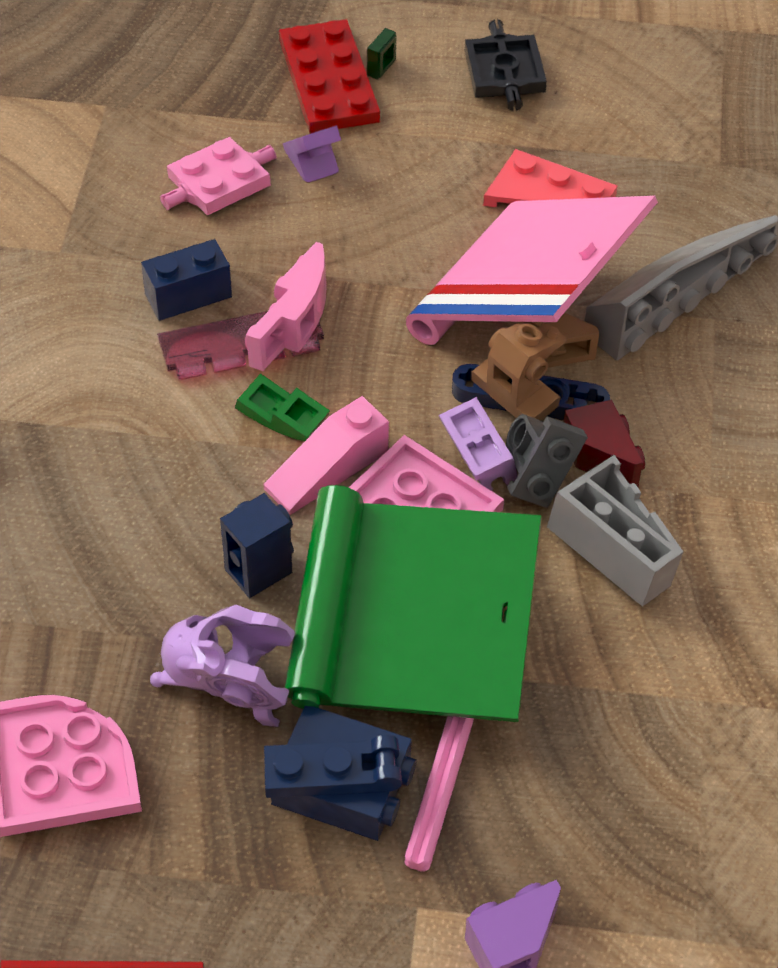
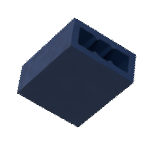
(355, 812)

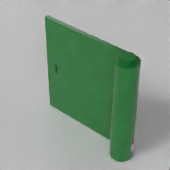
(411, 608)

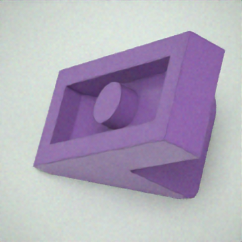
(313, 154)

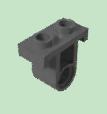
(542, 456)

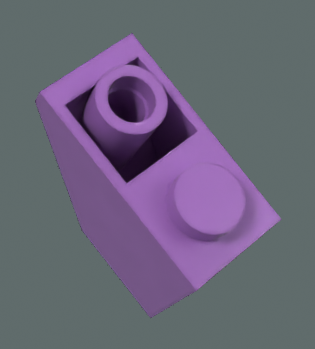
(514, 930)

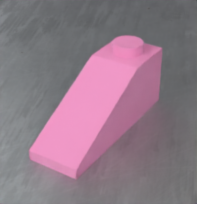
(330, 455)

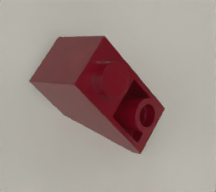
(607, 436)

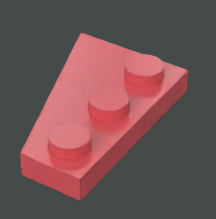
(534, 178)

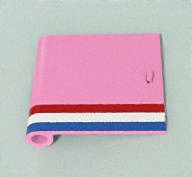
(529, 263)

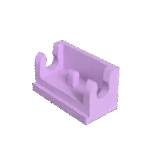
(479, 443)

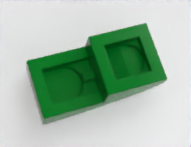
(275, 408)

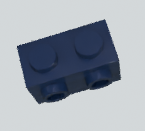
(186, 279)
(257, 544)

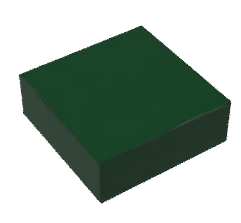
(381, 53)

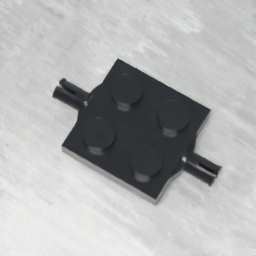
(505, 65)

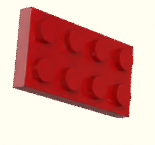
(329, 76)

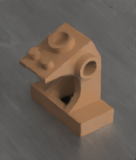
(520, 355)

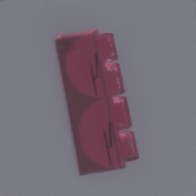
(219, 344)

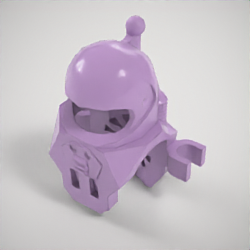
(198, 662)

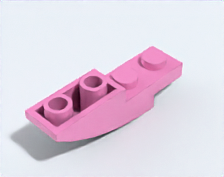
(294, 315)

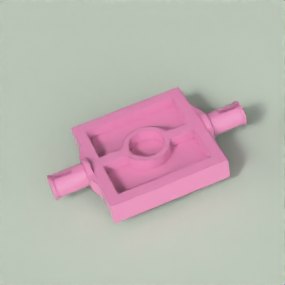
(218, 176)

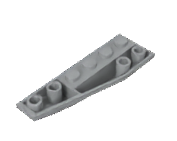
(676, 284)

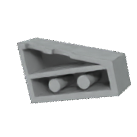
(616, 532)

